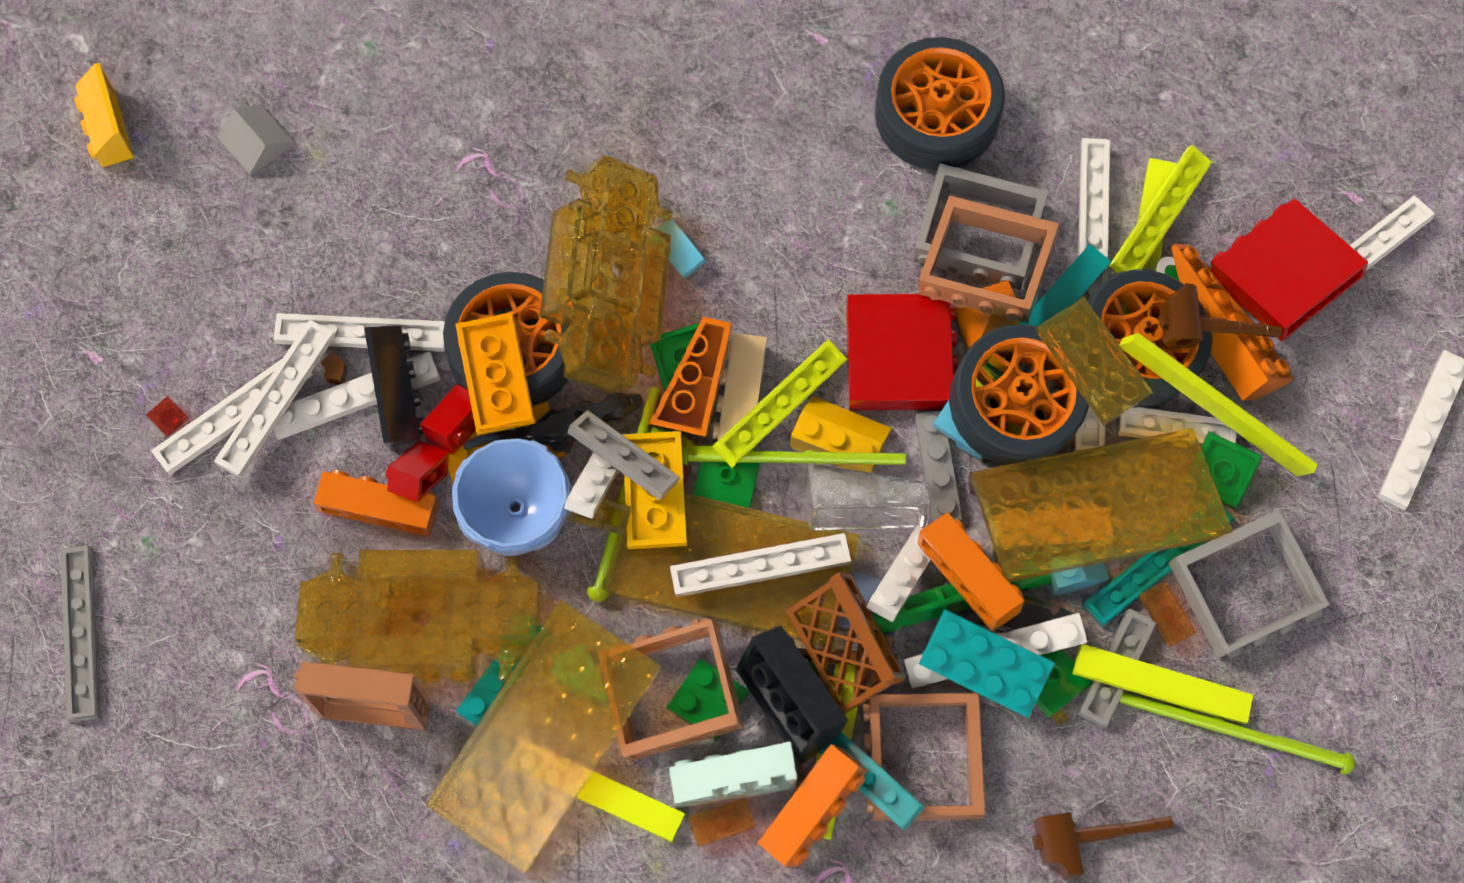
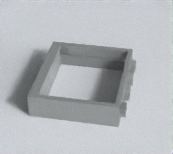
(989, 189)
(1295, 561)

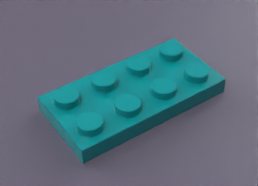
(986, 663)

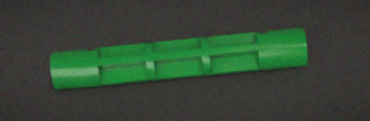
(932, 602)

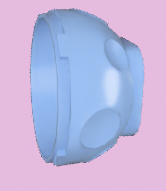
(507, 476)

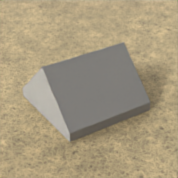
(253, 137)

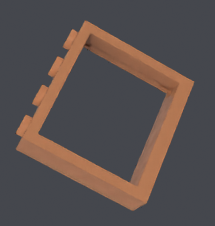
(997, 221)
(673, 637)
(363, 695)
(970, 701)

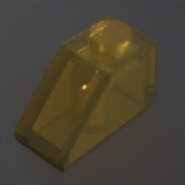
(610, 516)

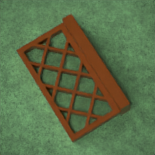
(866, 629)

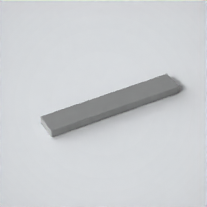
(79, 634)

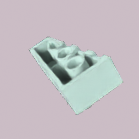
(733, 775)

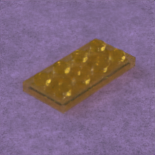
(1093, 361)

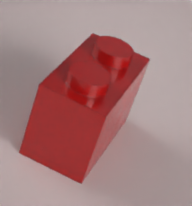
(450, 421)
(417, 471)

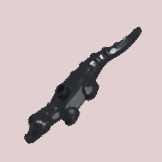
(554, 425)

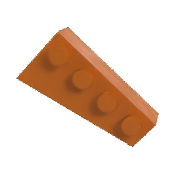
(695, 386)

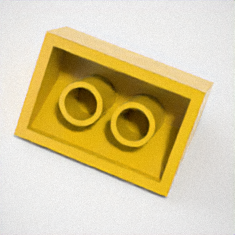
(102, 118)
(836, 429)

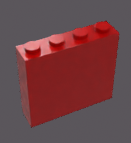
(1288, 268)
(899, 352)

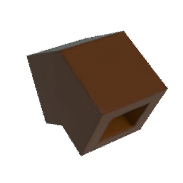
(334, 369)

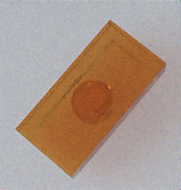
(1167, 614)
(721, 822)

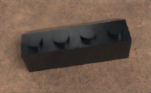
(393, 385)
(790, 693)

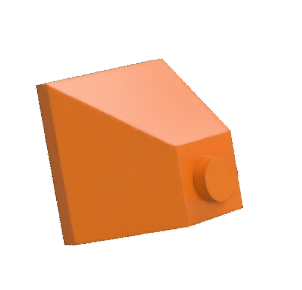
(976, 324)

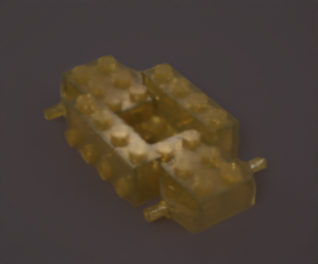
(606, 312)
(376, 615)

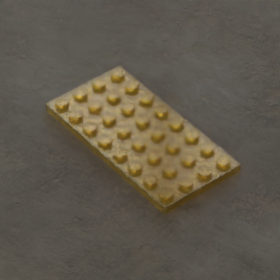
(1100, 504)
(718, 531)
(543, 736)

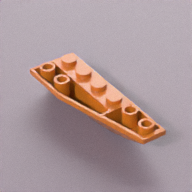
(1244, 359)

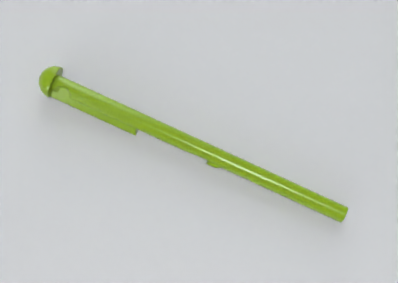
(709, 454)
(597, 592)
(1345, 762)

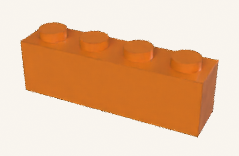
(372, 503)
(970, 571)
(813, 806)

